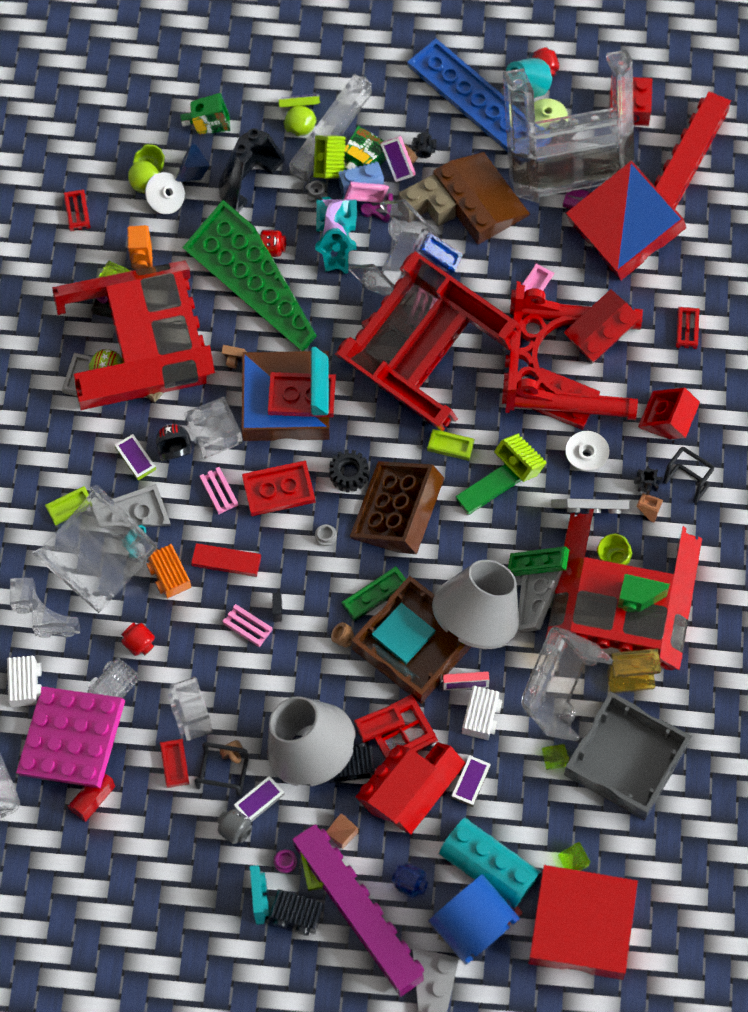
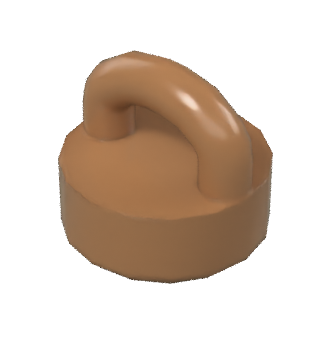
(342, 635)
(234, 756)

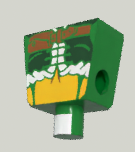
(208, 115)
(363, 149)

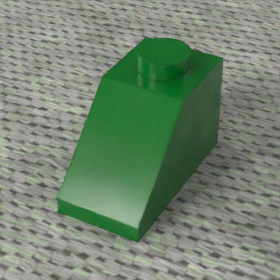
(640, 593)

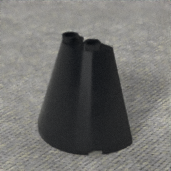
(250, 149)

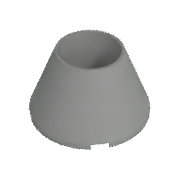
(479, 605)
(318, 753)

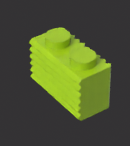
(329, 156)
(520, 457)

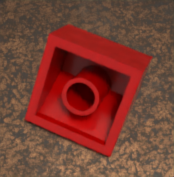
(669, 413)

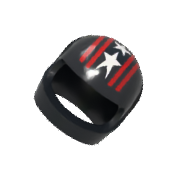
(173, 442)

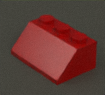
(602, 326)
(396, 784)

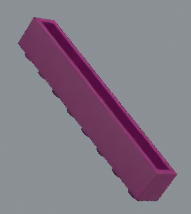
(358, 910)

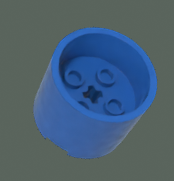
(473, 919)

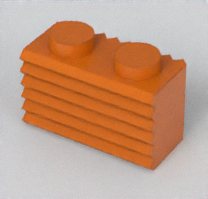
(139, 247)
(169, 572)

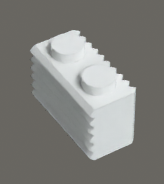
(22, 681)
(480, 713)

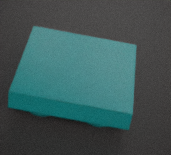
(403, 633)
(260, 902)

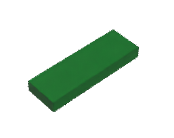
(487, 489)
(538, 561)
(373, 594)

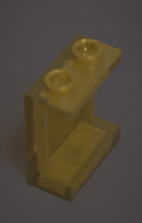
(633, 670)

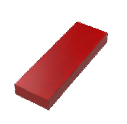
(226, 560)

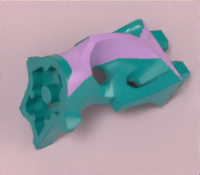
(336, 220)

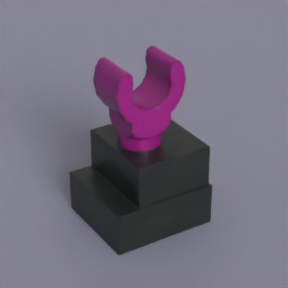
(101, 307)

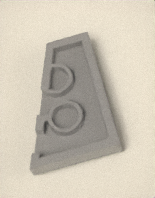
(575, 505)
(144, 507)
(535, 599)
(439, 977)

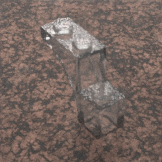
(44, 621)

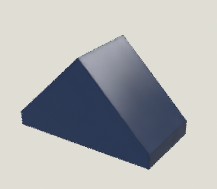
(193, 165)

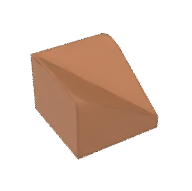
(342, 831)

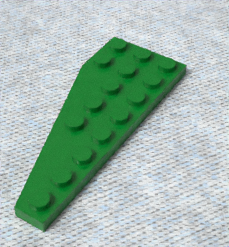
(240, 260)

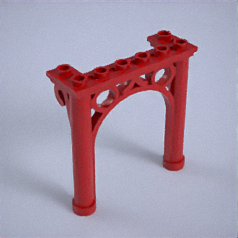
(525, 392)

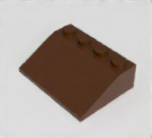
(481, 196)
(398, 506)

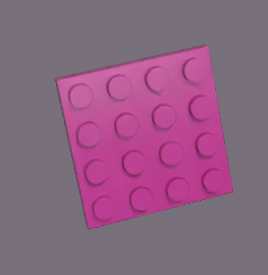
(71, 737)

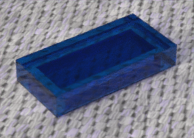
(440, 252)

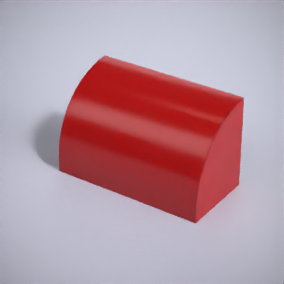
(90, 798)

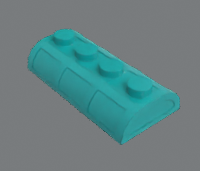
(480, 854)

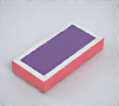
(465, 680)

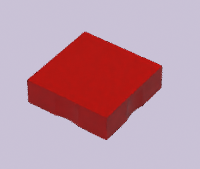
(583, 922)

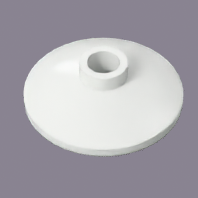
(157, 197)
(587, 442)

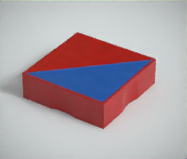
(626, 220)

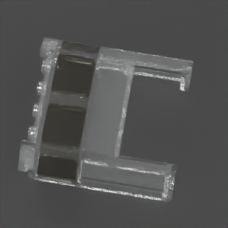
(570, 149)

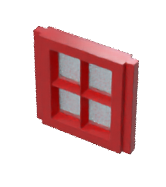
(415, 734)

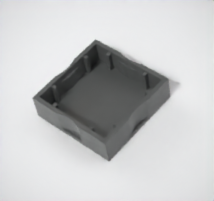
(627, 756)

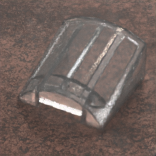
(97, 550)

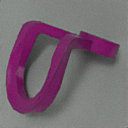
(368, 210)

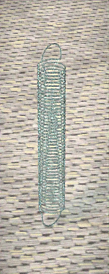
(391, 656)

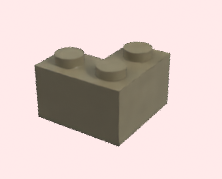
(431, 198)

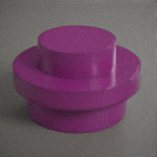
(285, 861)

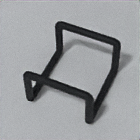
(699, 493)
(198, 781)

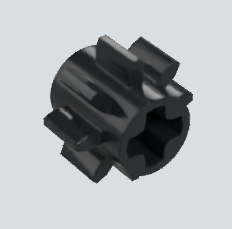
(424, 145)
(647, 480)

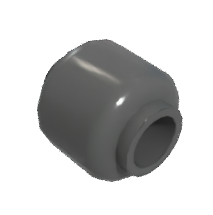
(234, 826)

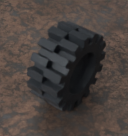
(348, 459)

